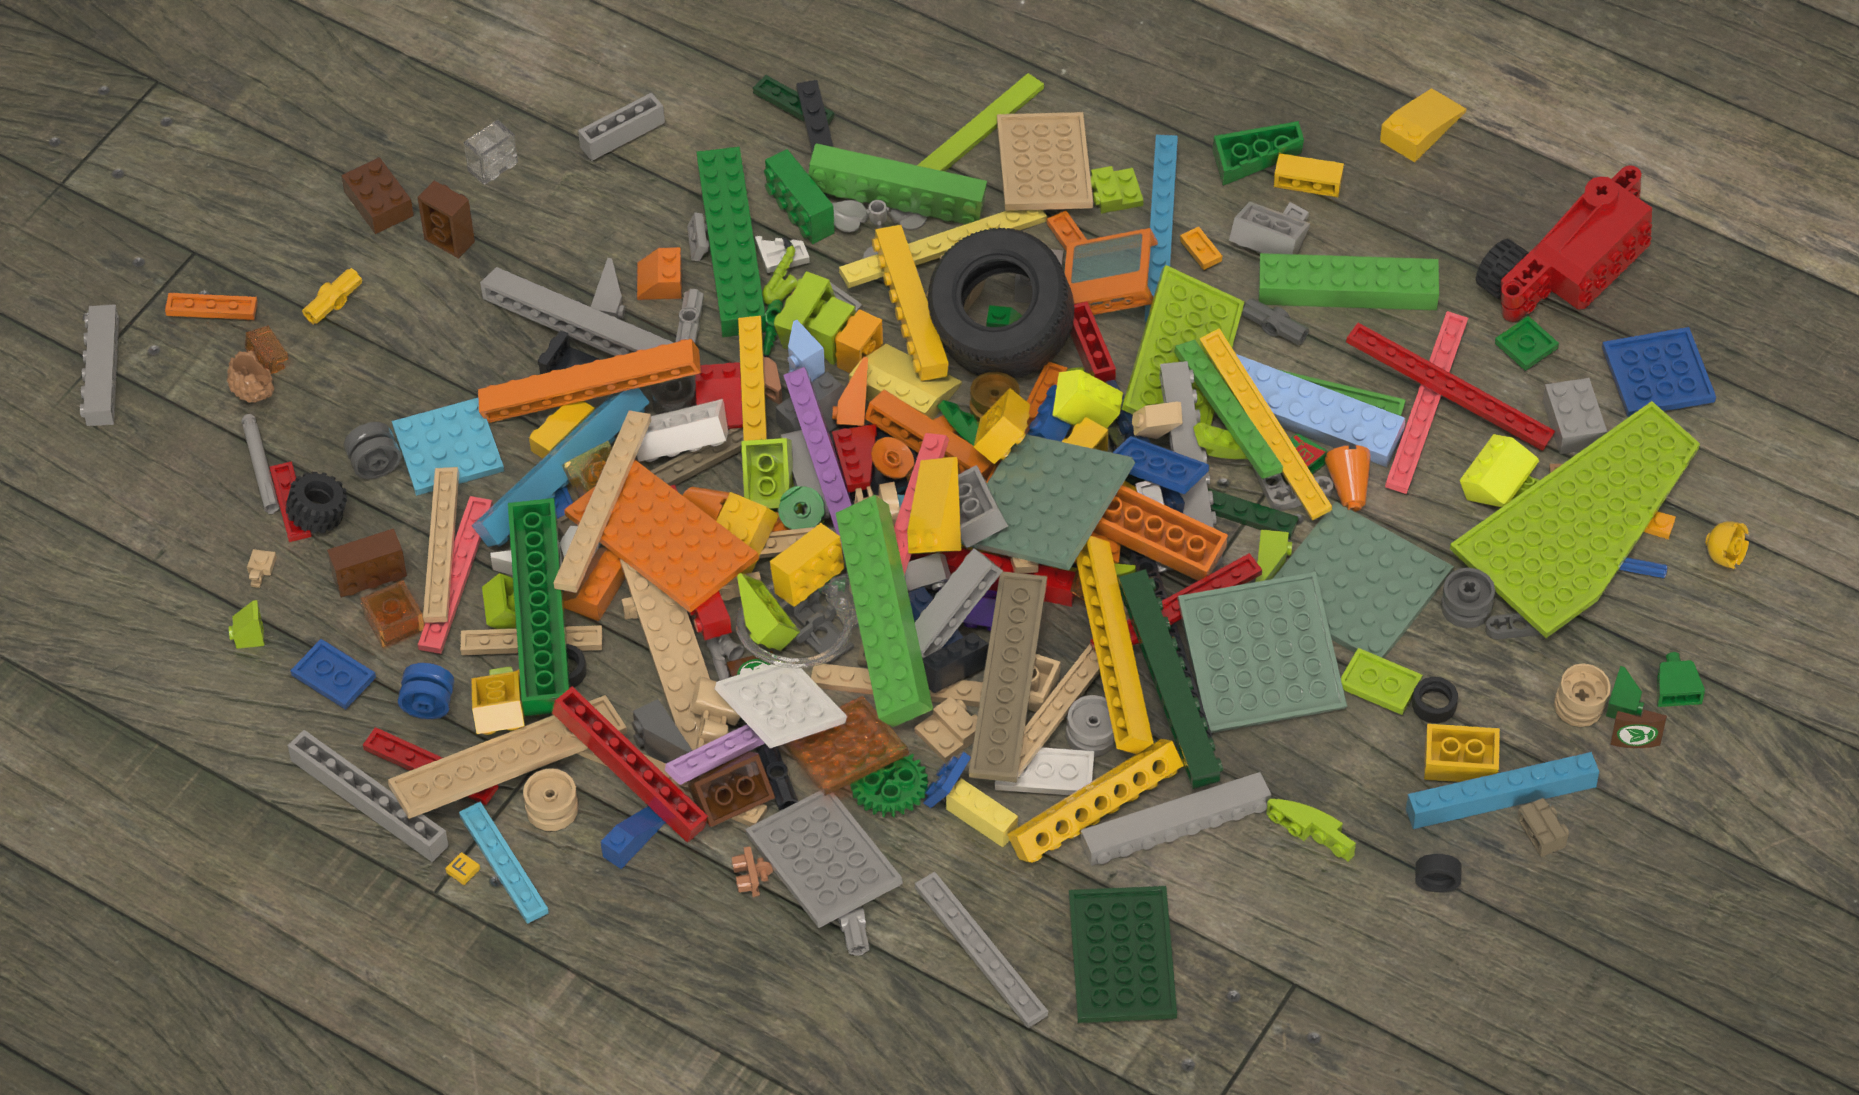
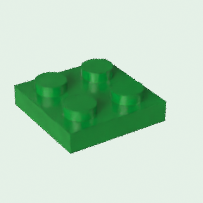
(1526, 343)

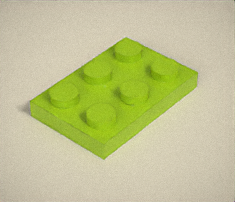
(1380, 681)

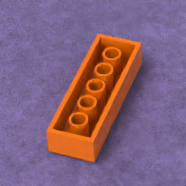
(1162, 534)

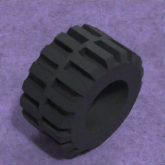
(1498, 264)
(313, 515)

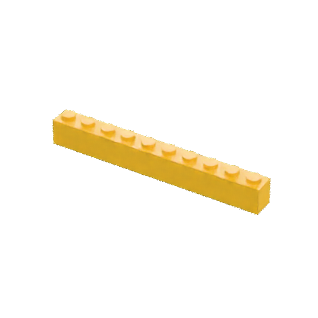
(1113, 647)

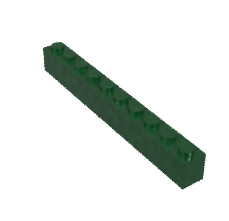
(1169, 679)

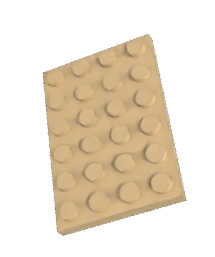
(1044, 161)

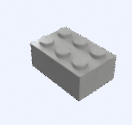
(1573, 414)
(978, 509)

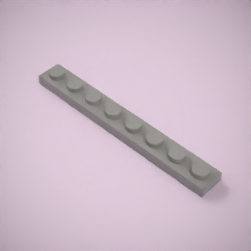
(981, 950)

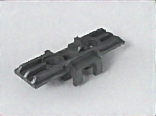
(813, 618)

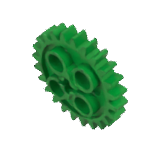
(887, 789)

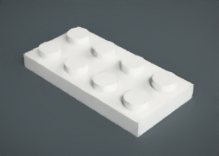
(1053, 772)

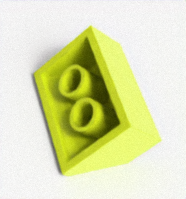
(1085, 396)
(1498, 471)

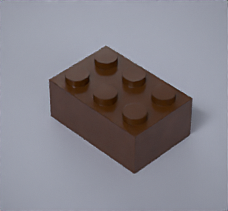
(377, 195)
(446, 219)
(367, 563)

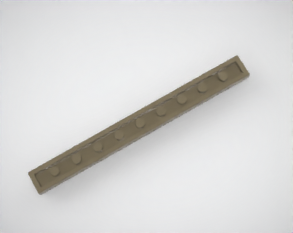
(686, 465)

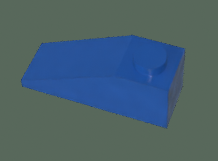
(630, 836)

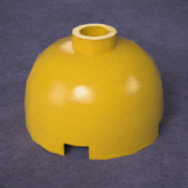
(1727, 543)

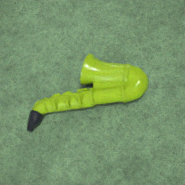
(778, 287)

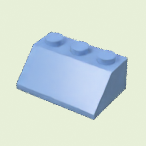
(805, 352)

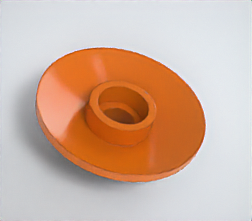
(892, 457)

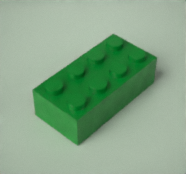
(799, 196)

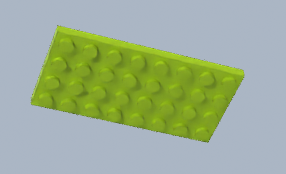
(1179, 313)

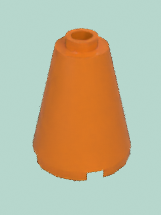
(1350, 474)
(707, 500)

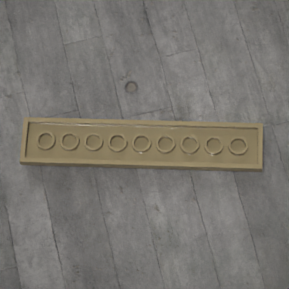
(1008, 677)

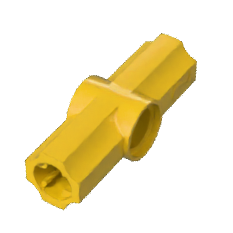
(332, 296)

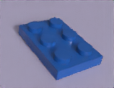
(333, 674)

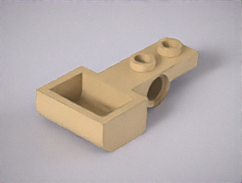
(713, 710)

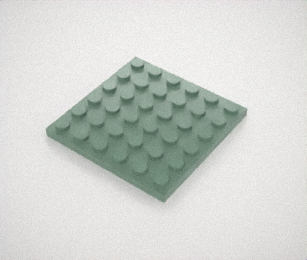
(1052, 499)
(1367, 579)
(1262, 652)

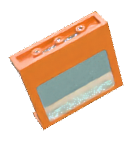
(1111, 271)

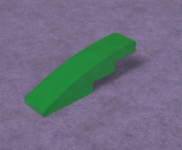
(961, 421)

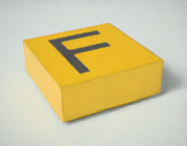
(462, 868)

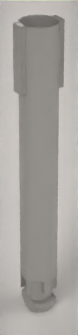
(260, 464)

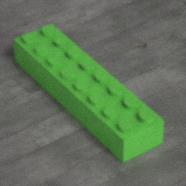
(897, 184)
(1348, 281)

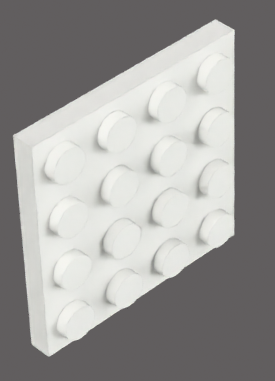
(780, 703)

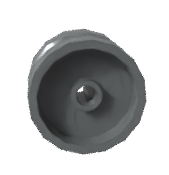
(372, 450)
(1467, 597)

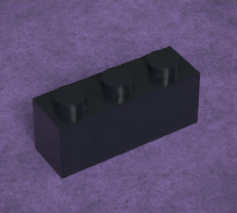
(955, 662)

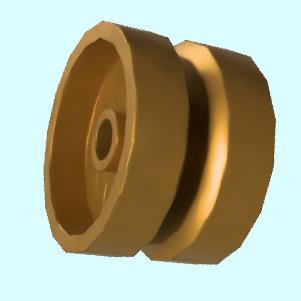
(987, 390)

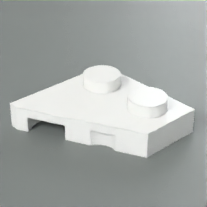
(773, 252)

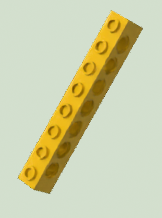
(1024, 837)

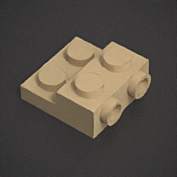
(948, 729)

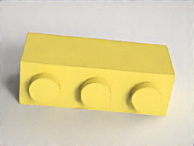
(981, 812)

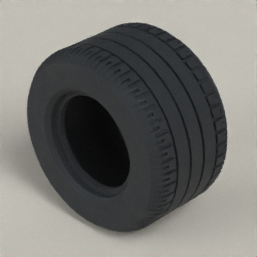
(1020, 345)

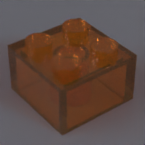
(392, 613)

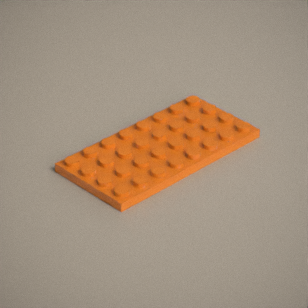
(669, 539)

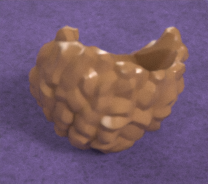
(249, 378)

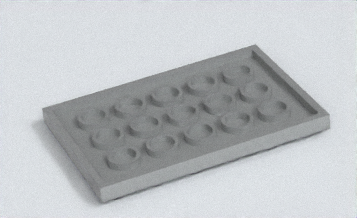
(823, 857)

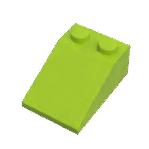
(767, 470)
(764, 615)

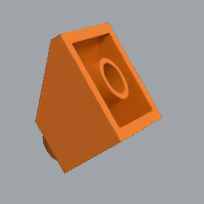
(660, 275)

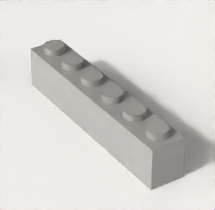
(100, 365)
(955, 601)

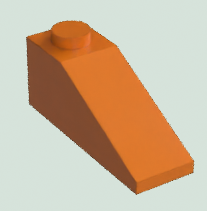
(851, 405)

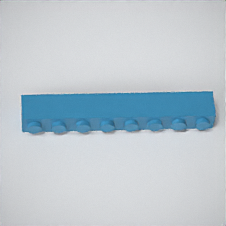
(1502, 790)

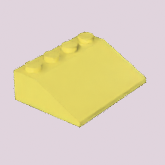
(894, 372)

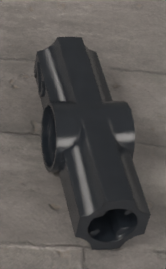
(774, 766)

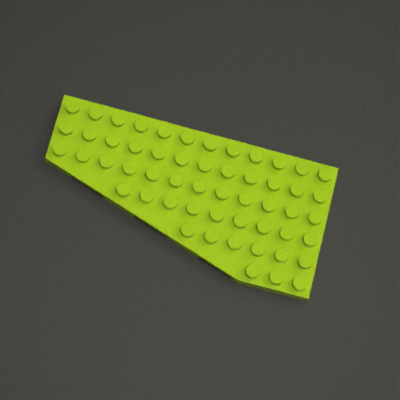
(1577, 525)

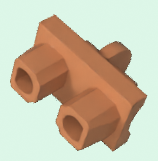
(746, 863)

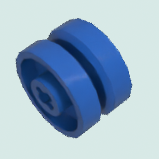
(426, 691)

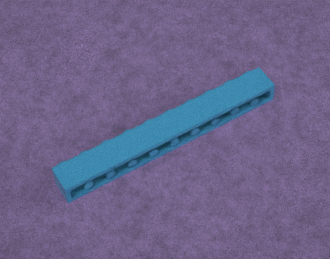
(1162, 208)
(548, 473)

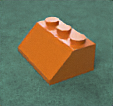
(598, 586)

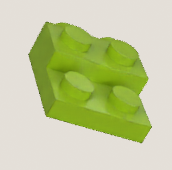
(1115, 189)

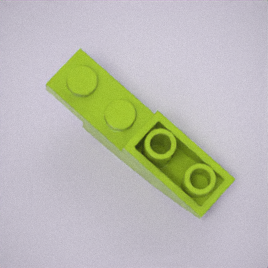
(1217, 442)
(1305, 821)

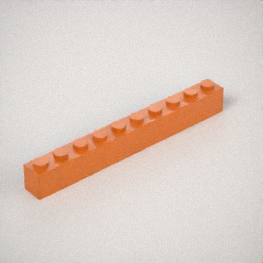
(589, 380)

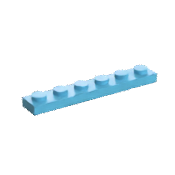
(503, 862)

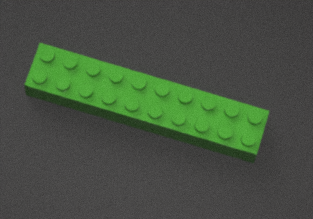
(884, 611)

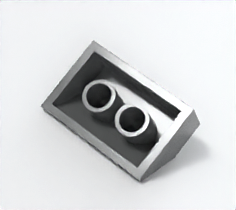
(828, 393)

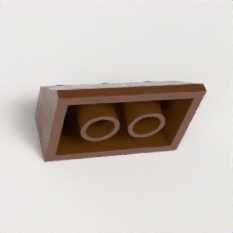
(731, 788)

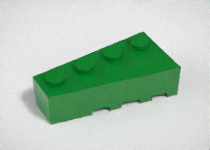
(1255, 149)

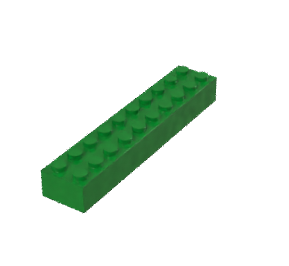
(730, 238)
(538, 604)

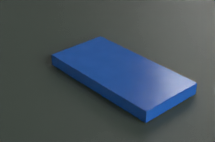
(1162, 465)

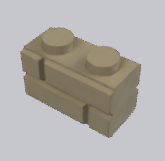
(1543, 827)

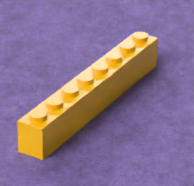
(910, 303)

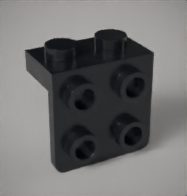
(561, 355)

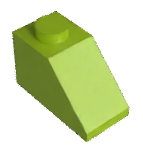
(247, 627)

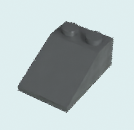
(658, 733)

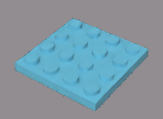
(447, 439)

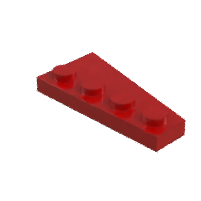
(854, 455)

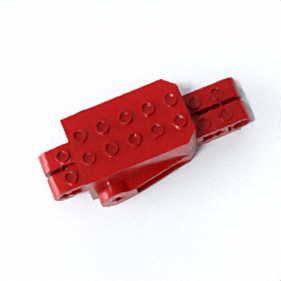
(1584, 248)

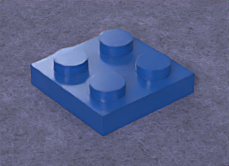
(948, 776)

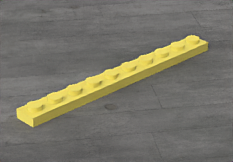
(936, 245)

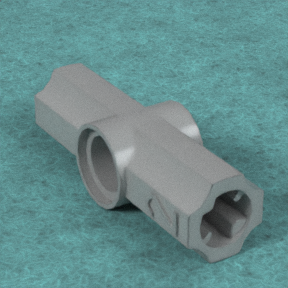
(690, 315)
(853, 926)

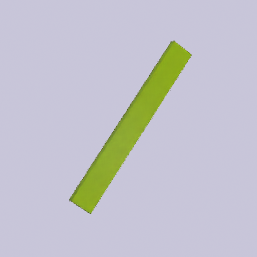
(983, 124)

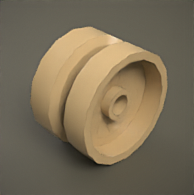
(550, 799)

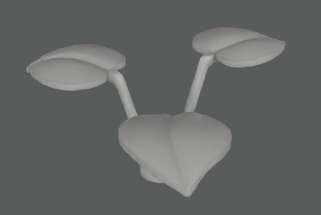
(850, 213)

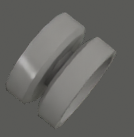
(1090, 725)

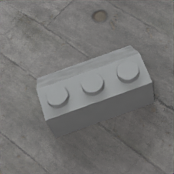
(1268, 230)

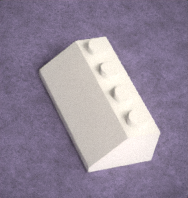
(684, 430)

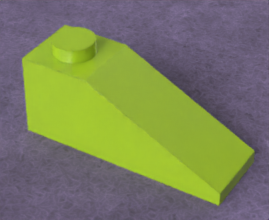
(1272, 553)

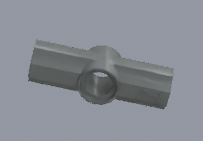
(1275, 321)

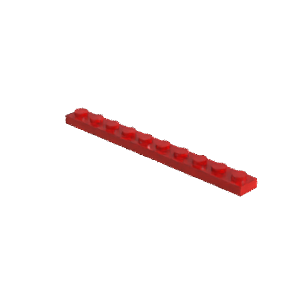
(1450, 386)

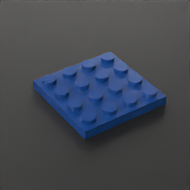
(1659, 369)

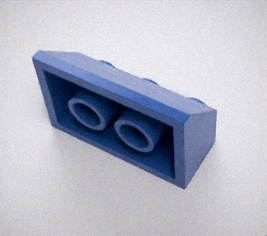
(1047, 425)

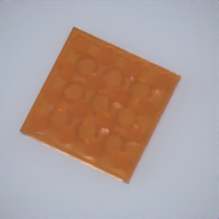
(848, 750)

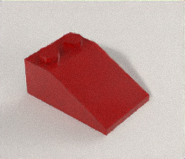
(724, 383)

